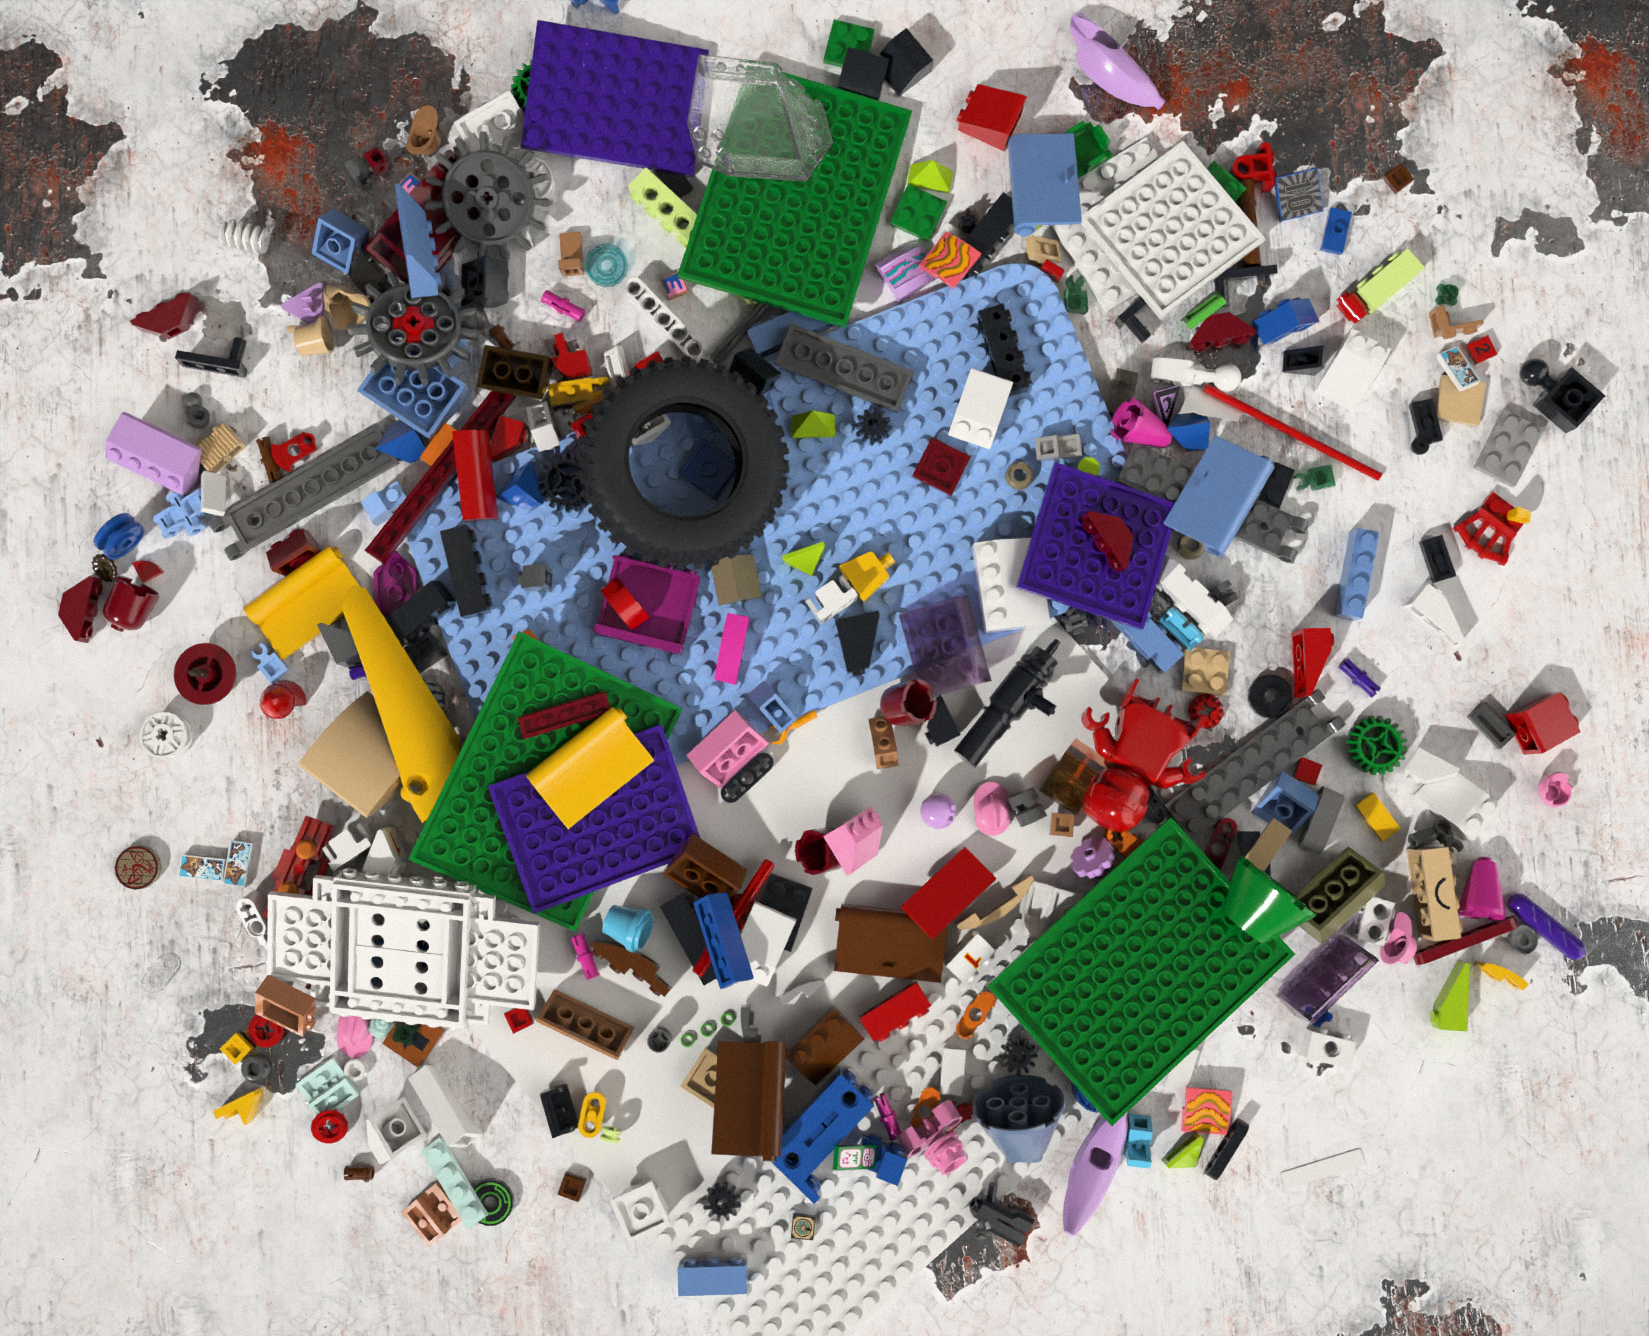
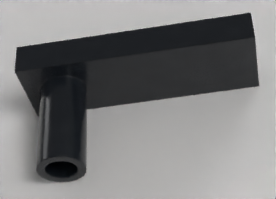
(1221, 281)
(1129, 319)
(231, 366)

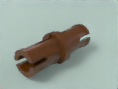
(271, 467)

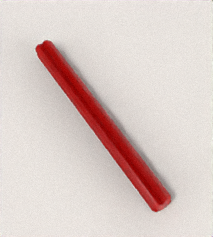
(739, 908)

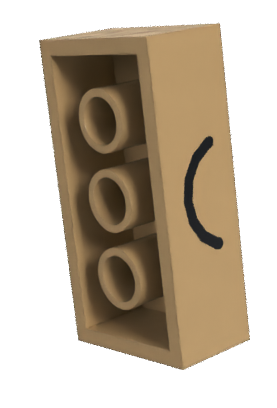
(1434, 893)

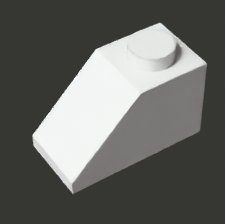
(1429, 768)

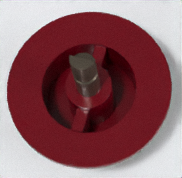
(205, 674)

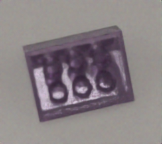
(945, 645)
(1325, 978)

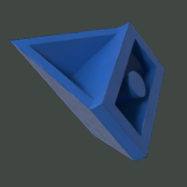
(1191, 430)
(402, 442)
(523, 489)

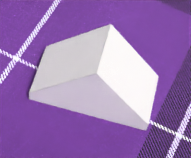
(651, 430)

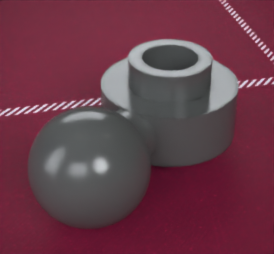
(196, 411)

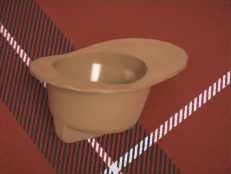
(424, 136)

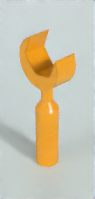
(798, 723)

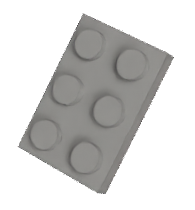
(1508, 448)

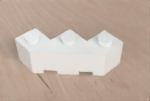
(1192, 598)

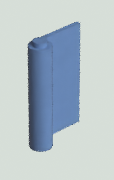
(1043, 181)
(1219, 495)

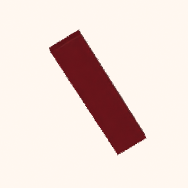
(563, 714)

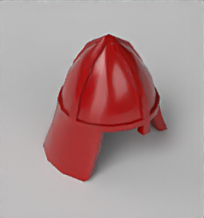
(280, 698)

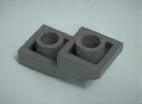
(747, 1018)

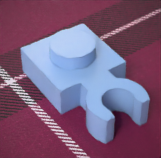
(270, 665)

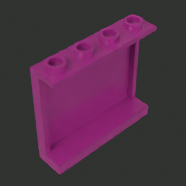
(663, 594)

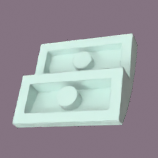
(327, 1086)

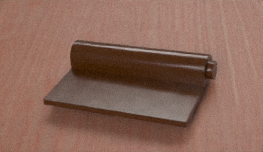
(886, 945)
(749, 1099)

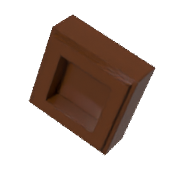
(1398, 178)
(572, 1186)

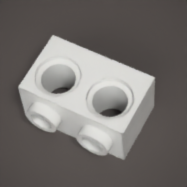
(542, 426)
(1366, 918)

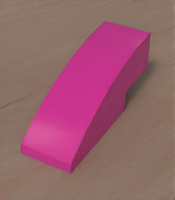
(731, 648)

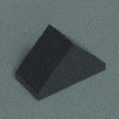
(1304, 360)

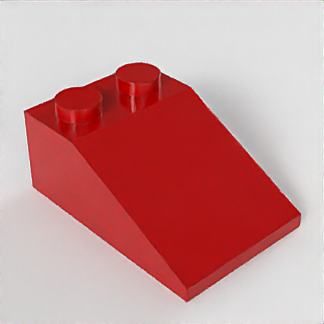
(1310, 652)

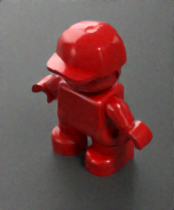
(1135, 759)

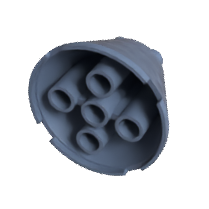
(1019, 1115)

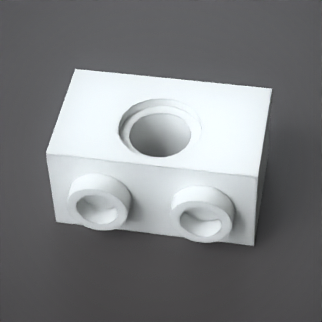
(1341, 1053)

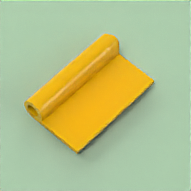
(302, 600)
(590, 767)

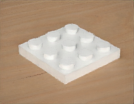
(499, 119)

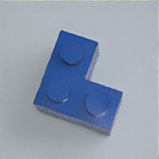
(1287, 318)
(889, 1158)

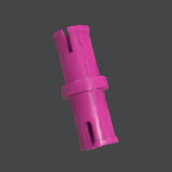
(563, 305)
(585, 956)
(887, 1116)

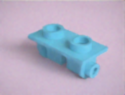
(1176, 625)

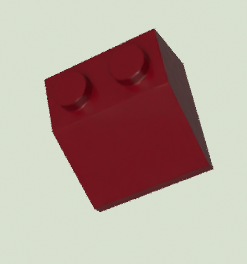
(292, 552)

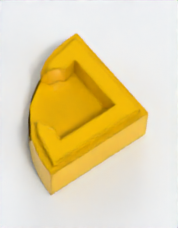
(1519, 515)

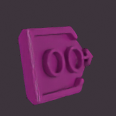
(394, 584)

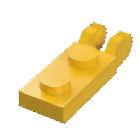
(575, 391)

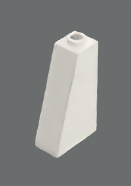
(444, 1107)

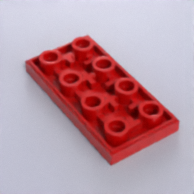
(948, 893)

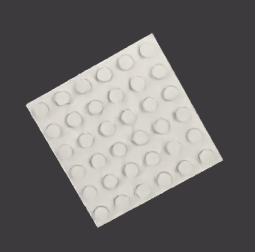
(1171, 229)
(1091, 261)

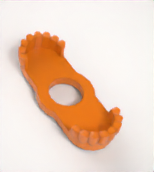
(966, 1026)
(928, 1097)

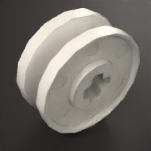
(542, 190)
(154, 730)

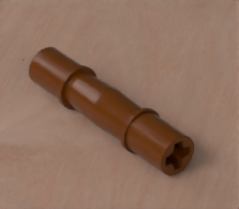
(1247, 204)

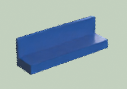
(723, 939)

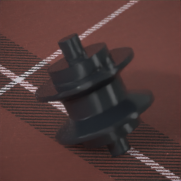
(968, 220)

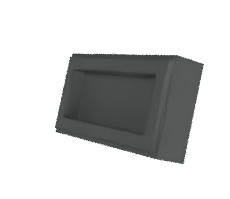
(1491, 725)

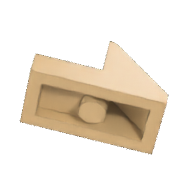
(1042, 249)

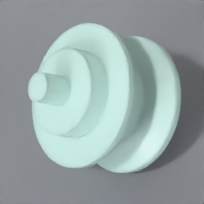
(379, 1028)

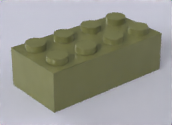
(1339, 893)

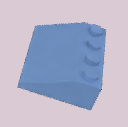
(417, 246)
(411, 402)

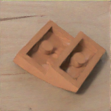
(432, 1214)

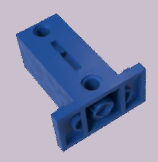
(819, 1127)

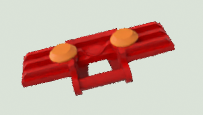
(304, 852)

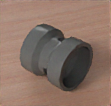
(1226, 598)
(657, 1042)

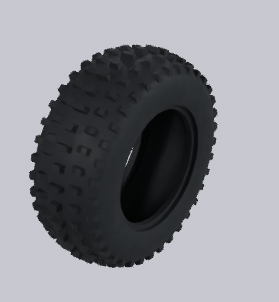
(711, 395)

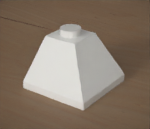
(393, 1130)

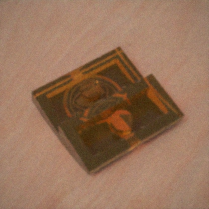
(584, 408)
(1068, 782)

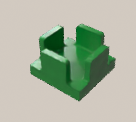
(1090, 147)

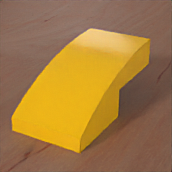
(1498, 973)

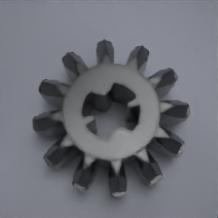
(882, 426)
(1014, 1062)
(720, 1193)

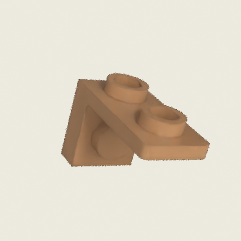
(571, 254)
(1440, 324)
(883, 743)

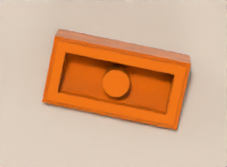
(438, 444)

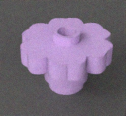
(1093, 858)

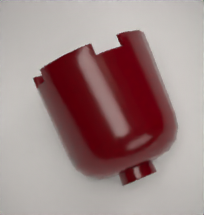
(129, 604)
(908, 703)
(815, 852)

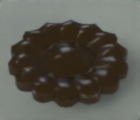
(104, 568)

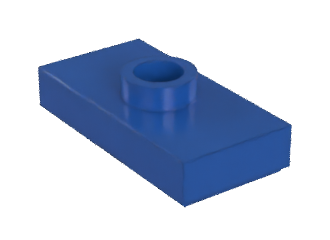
(1335, 231)

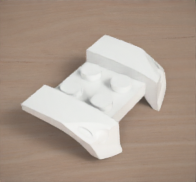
(1044, 907)

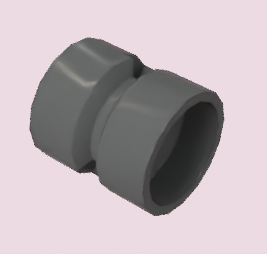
(1027, 807)

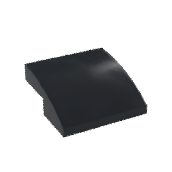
(863, 73)

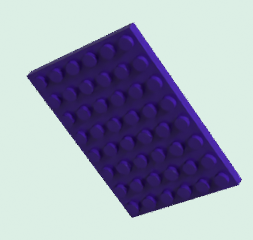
(610, 98)
(615, 841)

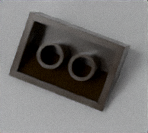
(514, 372)

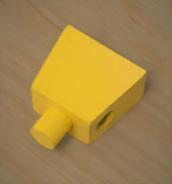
(867, 573)

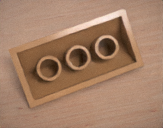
(585, 1024)

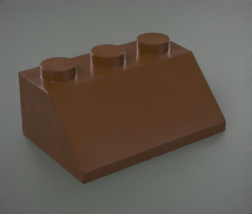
(704, 869)
(824, 1046)

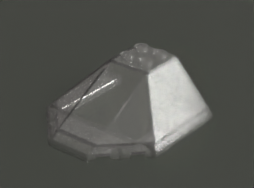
(755, 121)

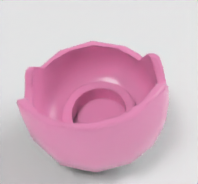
(1555, 789)

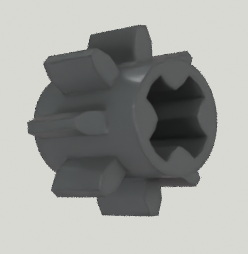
(1074, 621)

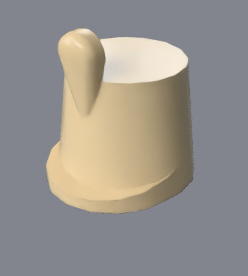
(314, 337)

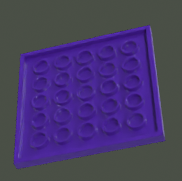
(1070, 568)

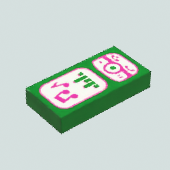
(854, 1157)

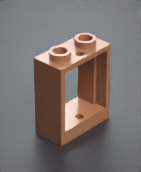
(285, 1006)

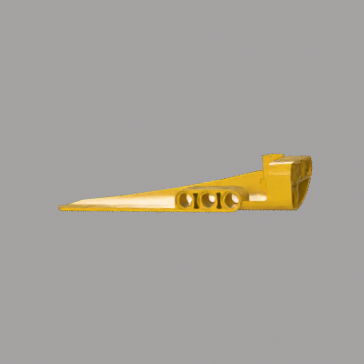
(413, 720)

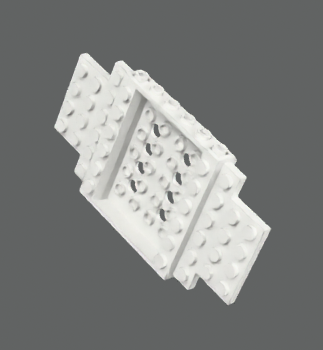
(470, 955)

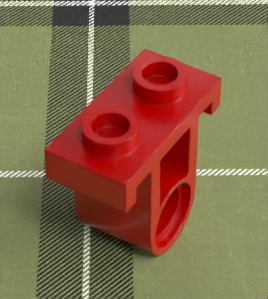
(1257, 166)

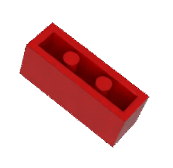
(895, 1012)

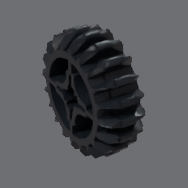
(556, 467)

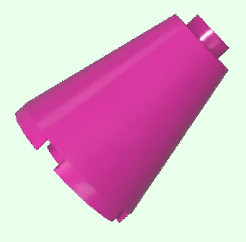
(1139, 425)
(1483, 892)

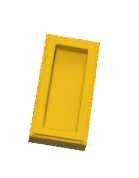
(1377, 817)

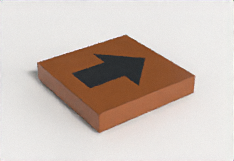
(424, 1042)

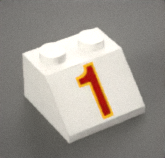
(386, 853)
(969, 957)

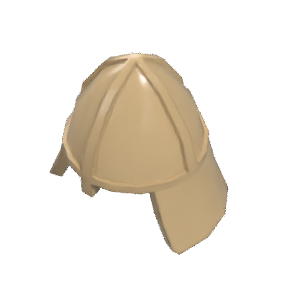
(338, 303)

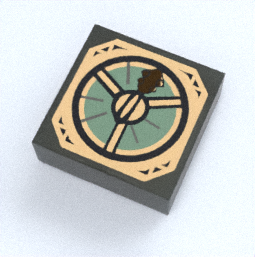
(803, 1226)

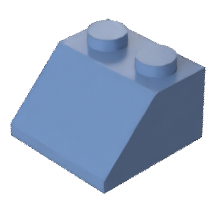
(338, 238)
(1286, 802)

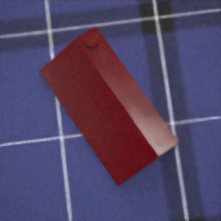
(387, 243)

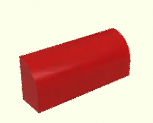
(475, 475)

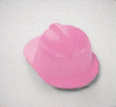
(991, 808)
(1401, 943)
(353, 1036)

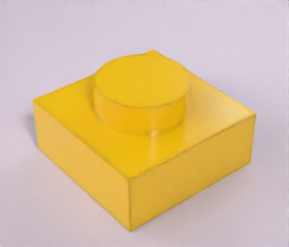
(236, 1048)

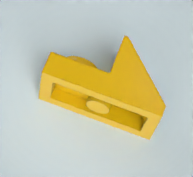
(245, 1106)

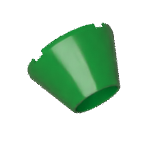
(1262, 904)

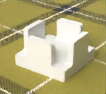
(832, 600)
(349, 847)
(641, 1210)

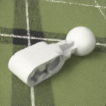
(1185, 373)
(251, 913)

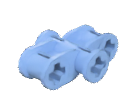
(182, 515)

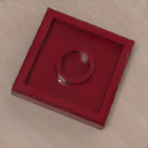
(941, 466)

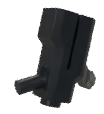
(998, 1218)

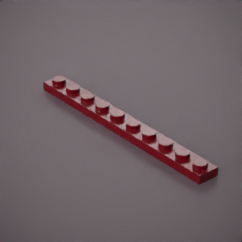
(433, 481)

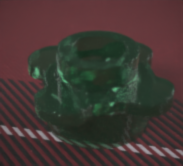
(1452, 292)
(398, 1035)

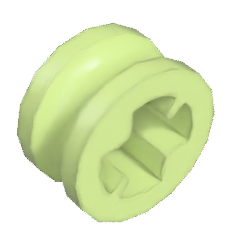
(610, 1134)

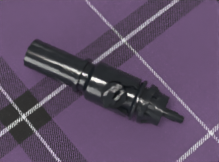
(1010, 701)

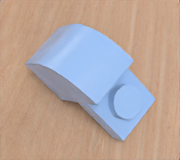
(381, 504)

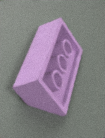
(153, 453)

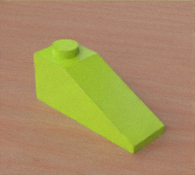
(1451, 1004)

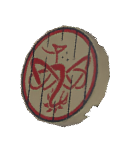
(137, 867)

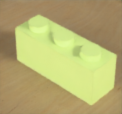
(1388, 279)

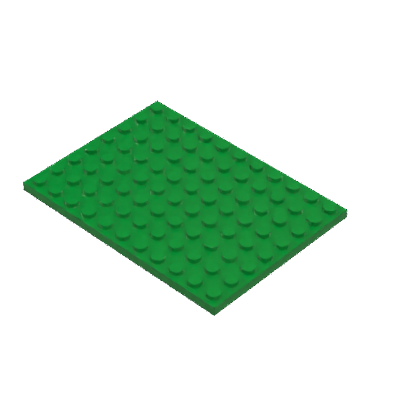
(807, 239)
(463, 828)
(1137, 972)

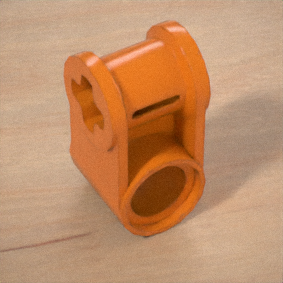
(1124, 844)

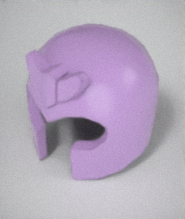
(938, 811)

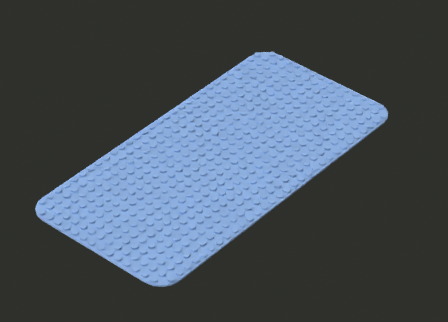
(836, 493)

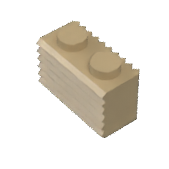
(219, 447)

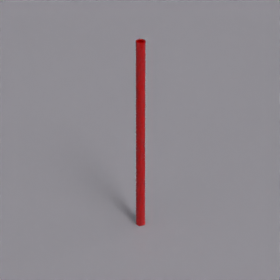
(1310, 441)

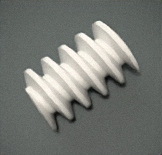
(244, 236)

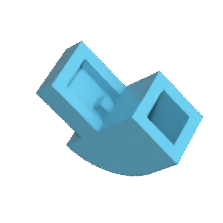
(1138, 1141)

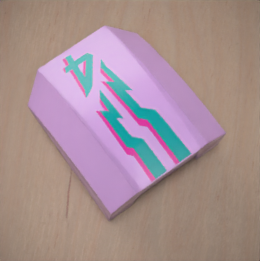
(903, 272)

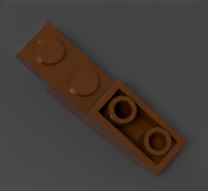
(622, 960)

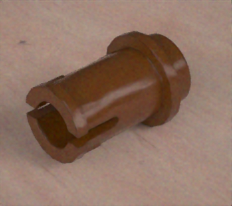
(497, 332)
(359, 1173)

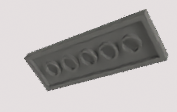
(844, 368)

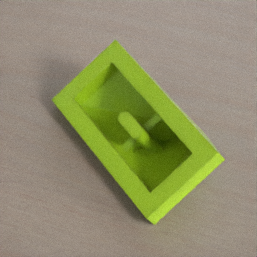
(930, 176)
(813, 425)
(805, 558)
(1185, 1154)

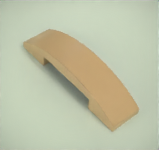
(1020, 890)

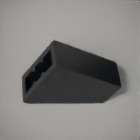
(857, 640)

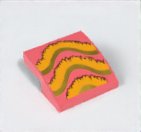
(950, 259)
(1206, 1110)

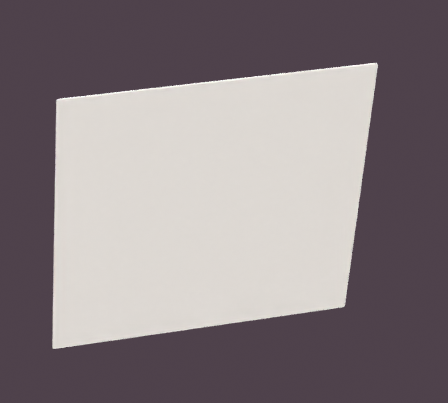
(823, 774)

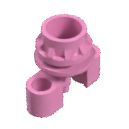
(943, 1149)

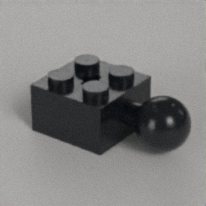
(1566, 398)

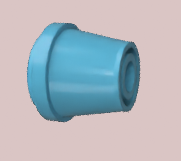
(629, 926)

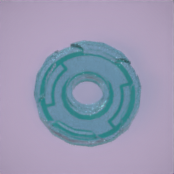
(608, 277)

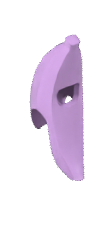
(1111, 65)
(1093, 1172)

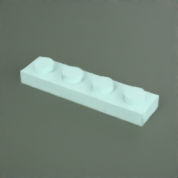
(454, 1182)

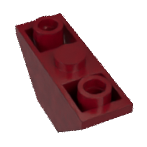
(168, 318)
(1219, 331)
(1110, 537)
(80, 607)

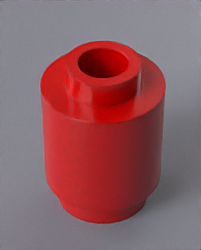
(1351, 307)

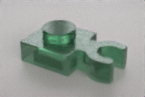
(1074, 298)
(1317, 477)

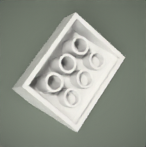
(997, 574)

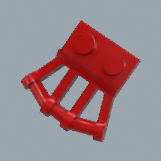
(1492, 514)

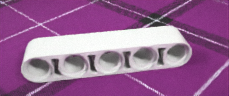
(659, 311)

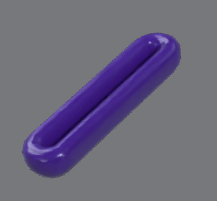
(1547, 926)

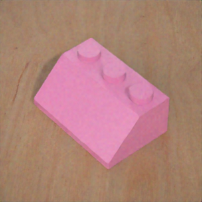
(727, 749)
(856, 840)

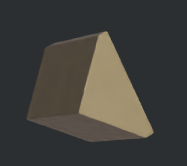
(736, 579)

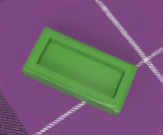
(1204, 310)

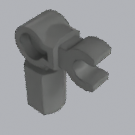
(1440, 831)

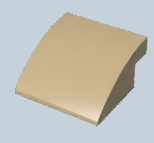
(356, 758)

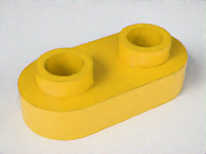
(592, 1113)

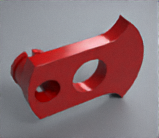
(284, 459)

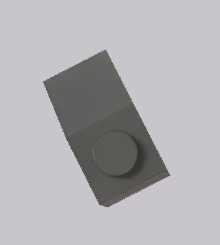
(536, 578)

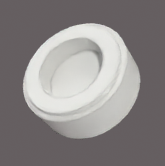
(356, 1069)

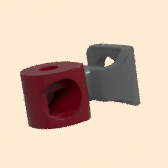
(374, 161)

